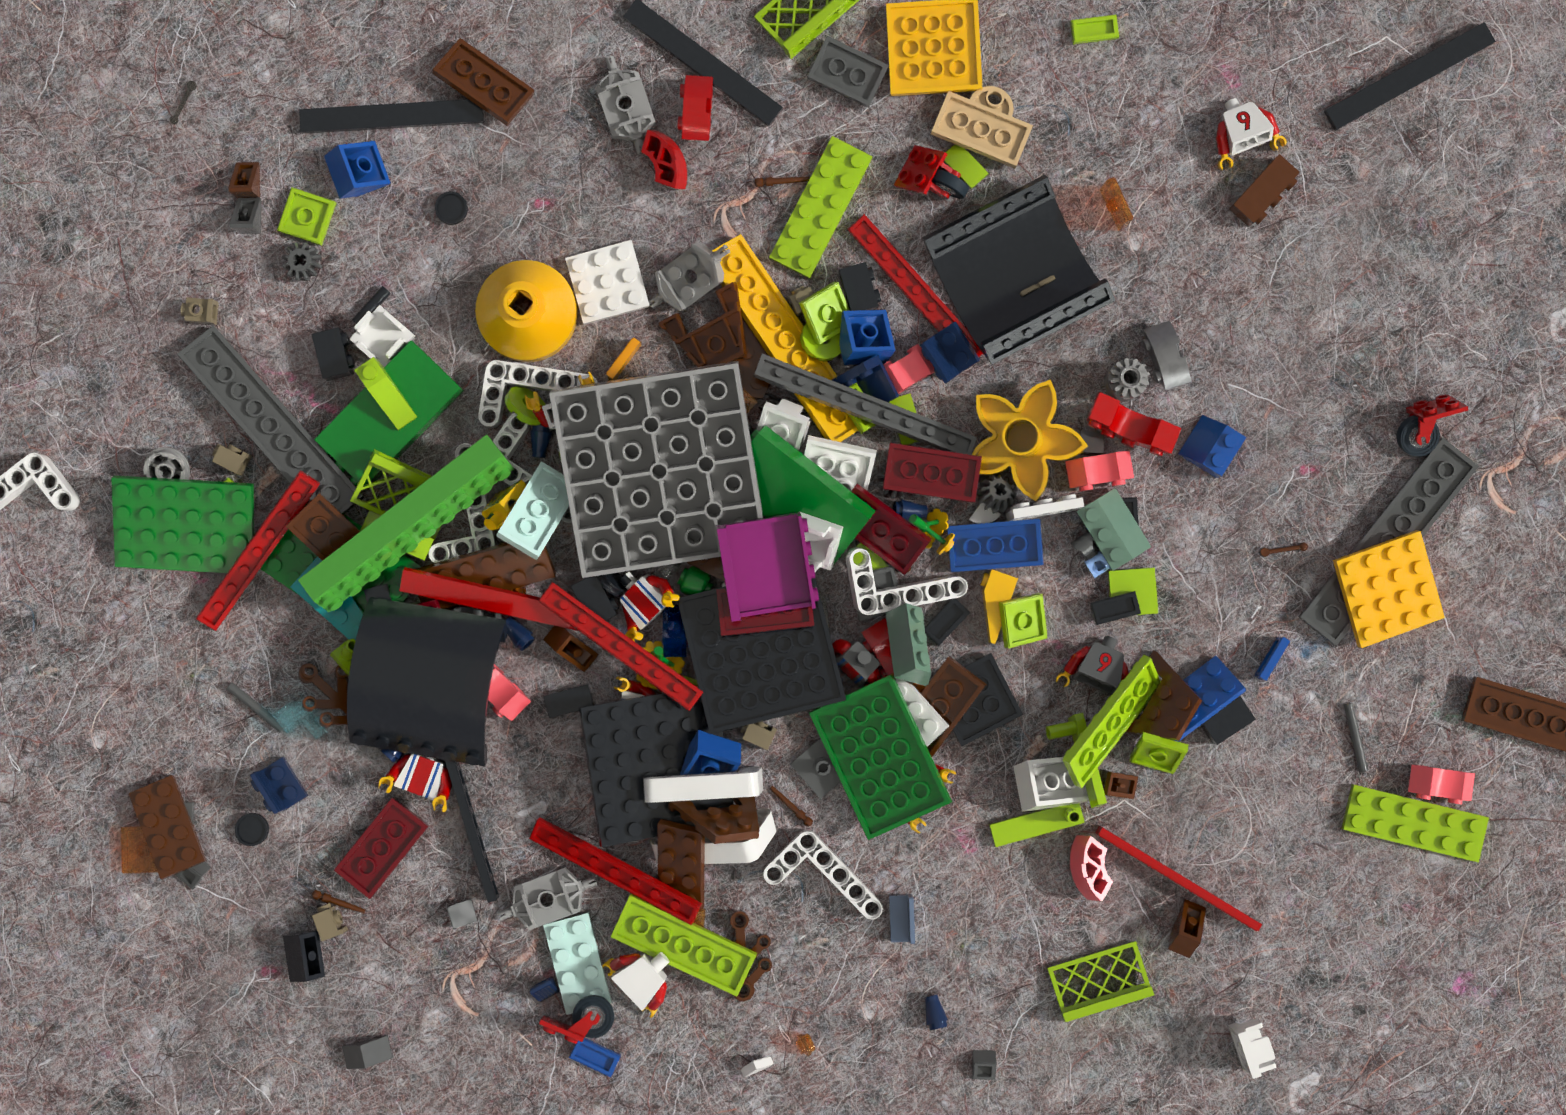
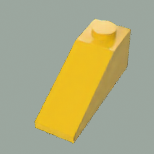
(996, 589)

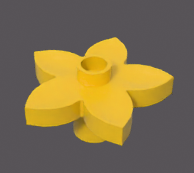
(1025, 437)

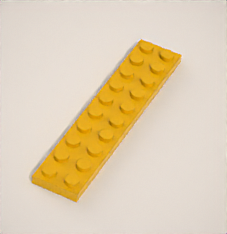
(779, 331)

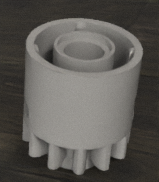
(1116, 385)

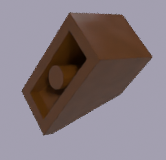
(571, 647)
(1187, 929)

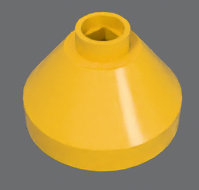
(546, 323)

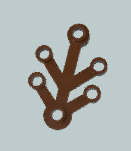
(336, 700)
(740, 939)

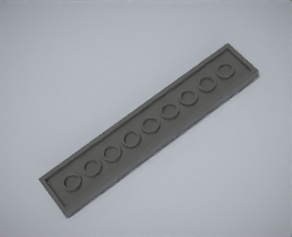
(264, 417)
(1411, 509)

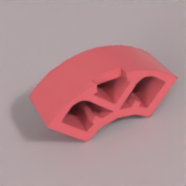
(909, 369)
(1099, 469)
(506, 696)
(1441, 783)
(1088, 868)

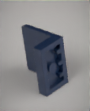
(949, 352)
(871, 379)
(278, 786)

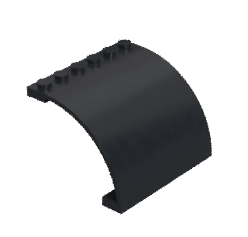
(1003, 251)
(422, 680)

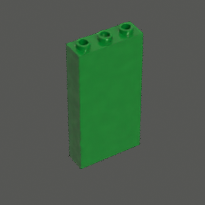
(366, 426)
(796, 484)

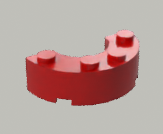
(1132, 427)

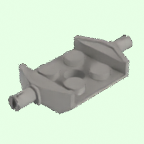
(625, 123)
(675, 284)
(566, 894)

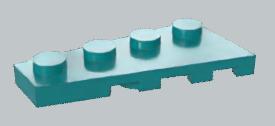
(345, 619)

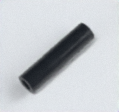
(377, 299)

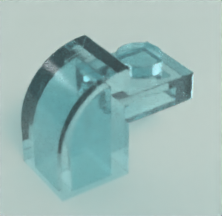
(293, 716)

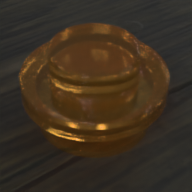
(805, 1044)

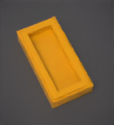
(623, 359)

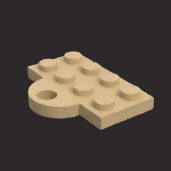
(983, 125)

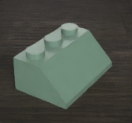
(1113, 529)
(908, 644)

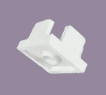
(381, 335)
(786, 421)
(824, 541)
(1252, 1049)

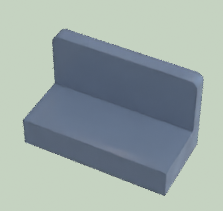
(902, 918)

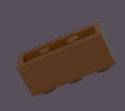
(1265, 191)

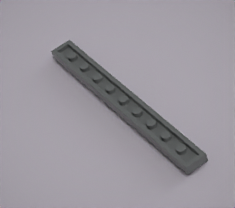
(863, 406)

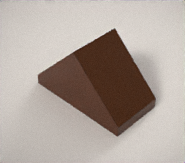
(245, 180)
(1119, 784)

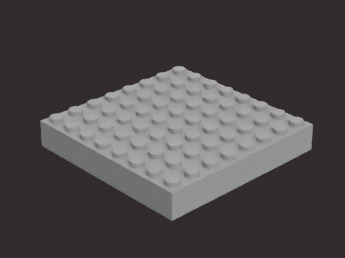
(655, 466)

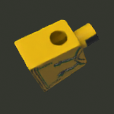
(498, 508)

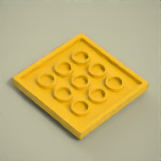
(934, 47)
(1388, 589)

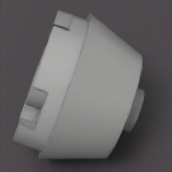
(167, 463)

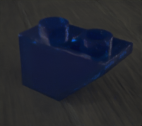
(673, 633)

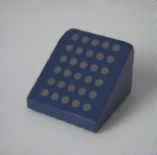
(544, 989)

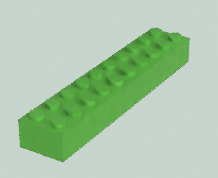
(406, 524)

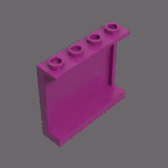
(767, 565)

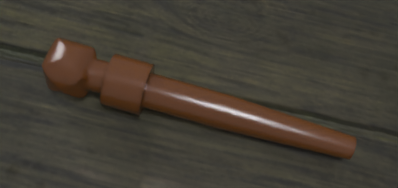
(770, 181)
(800, 814)
(326, 898)

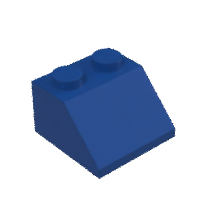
(356, 169)
(865, 336)
(1212, 446)
(711, 755)

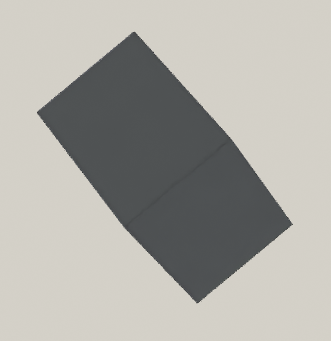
(247, 216)
(367, 1052)

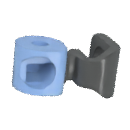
(1094, 560)

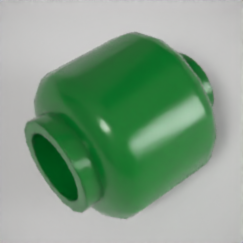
(694, 581)

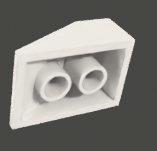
(1046, 785)

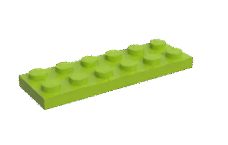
(820, 207)
(1111, 721)
(1415, 823)
(685, 945)

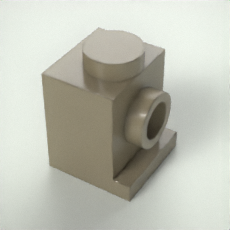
(797, 296)
(207, 313)
(231, 459)
(758, 734)
(328, 922)

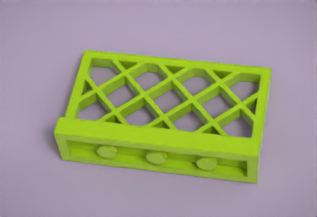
(806, 32)
(393, 467)
(1107, 1001)

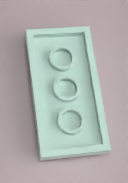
(536, 512)
(576, 959)

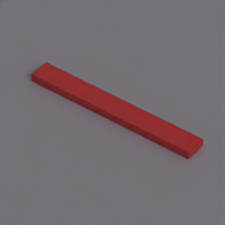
(905, 277)
(257, 550)
(478, 596)
(620, 646)
(615, 871)
(1177, 878)

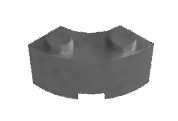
(1164, 349)

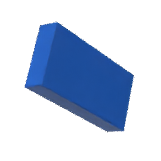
(1272, 658)
(595, 1056)

